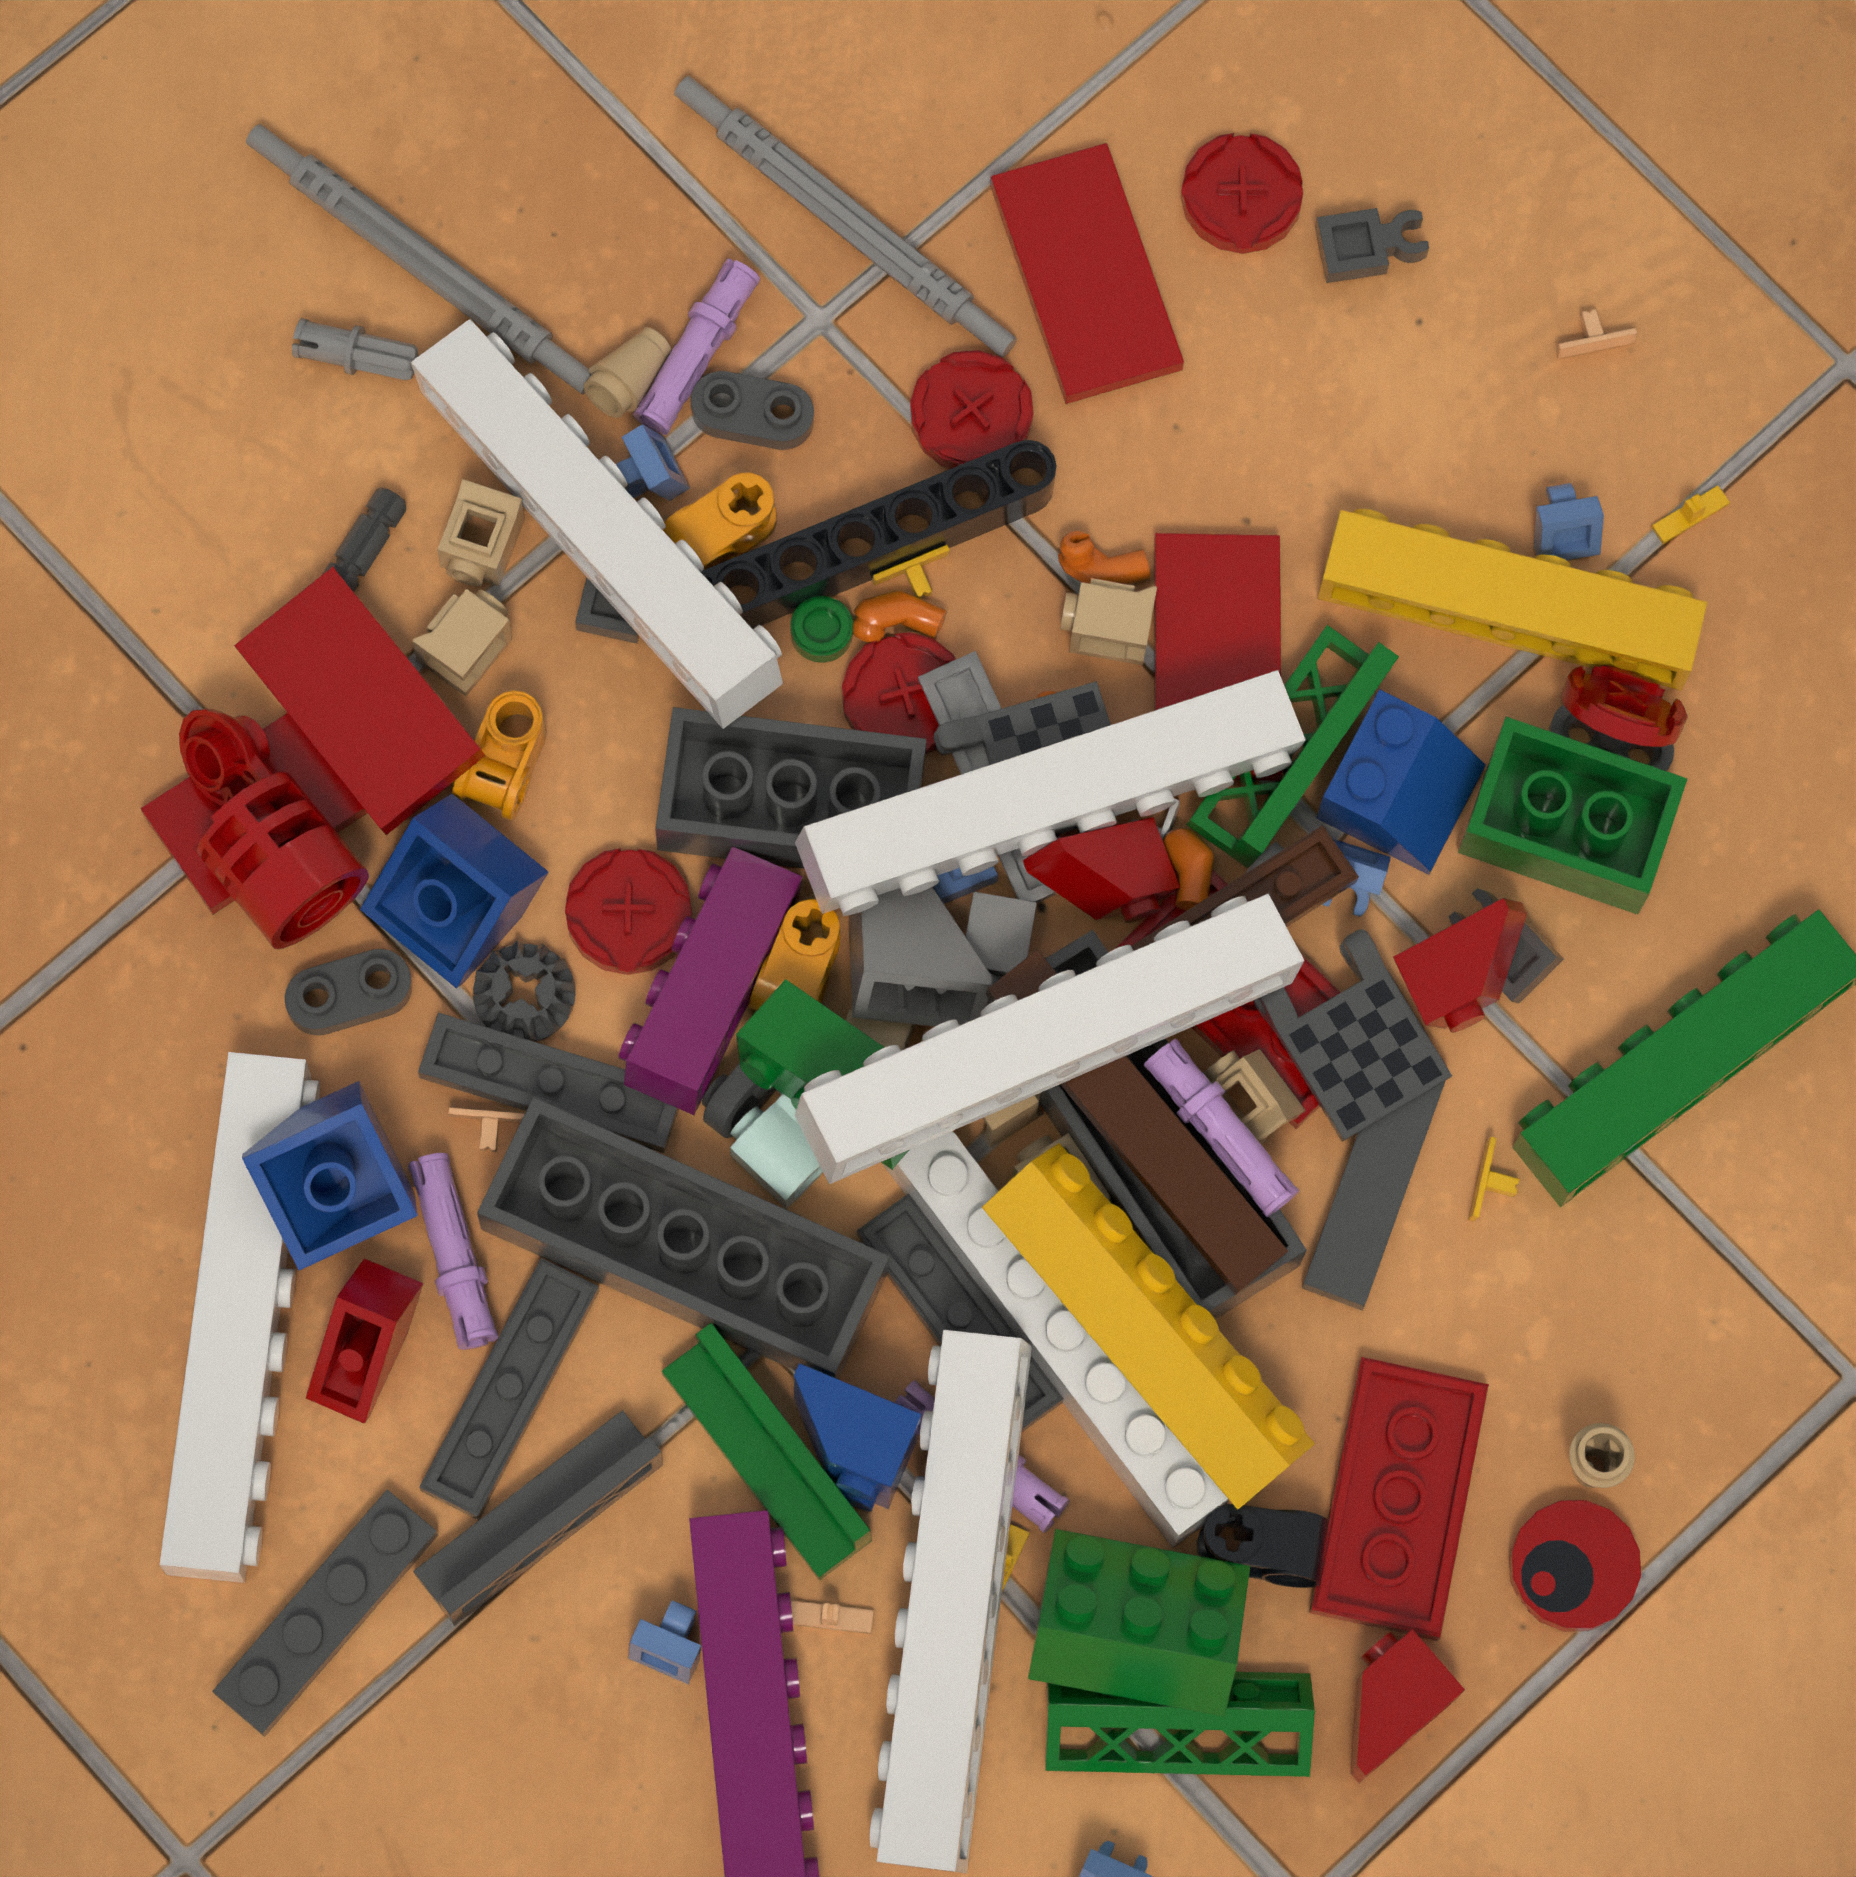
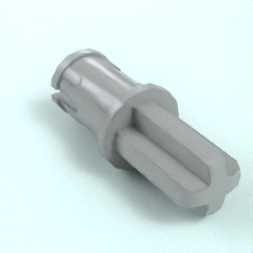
(354, 350)

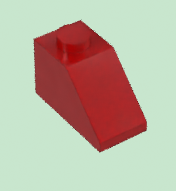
(1108, 870)
(1463, 965)
(363, 1339)
(1396, 1699)

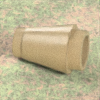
(627, 373)
(1607, 1444)

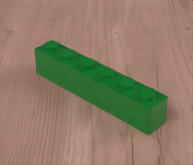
(1687, 1057)

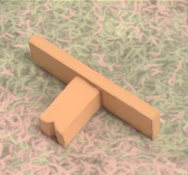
(1594, 337)
(489, 1125)
(832, 1617)

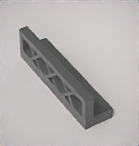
(539, 1517)

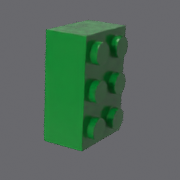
(1573, 815)
(1140, 1622)

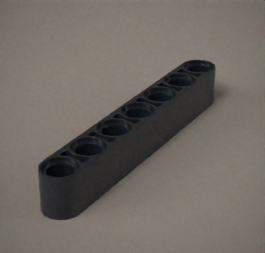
(878, 526)

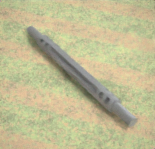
(845, 216)
(419, 257)

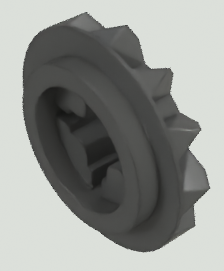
(553, 994)

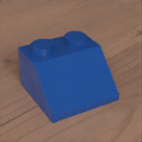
(1401, 783)
(453, 889)
(330, 1177)
(856, 1436)

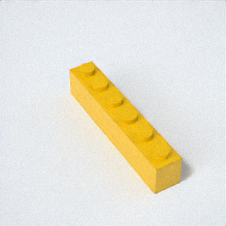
(1512, 598)
(1148, 1324)

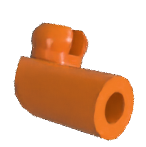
(1084, 561)
(895, 609)
(1193, 863)

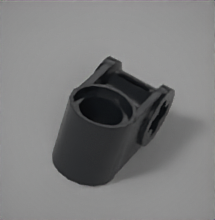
(1276, 1544)

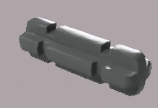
(368, 536)

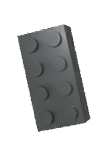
(769, 780)

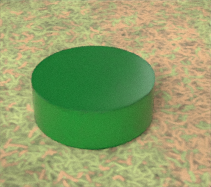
(821, 629)

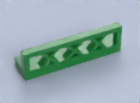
(1311, 757)
(767, 1453)
(1256, 1705)

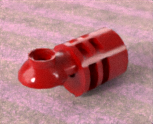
(268, 835)

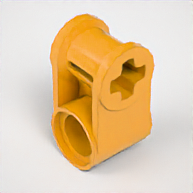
(715, 526)
(507, 769)
(798, 963)

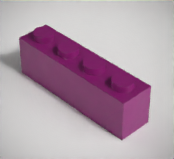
(710, 981)

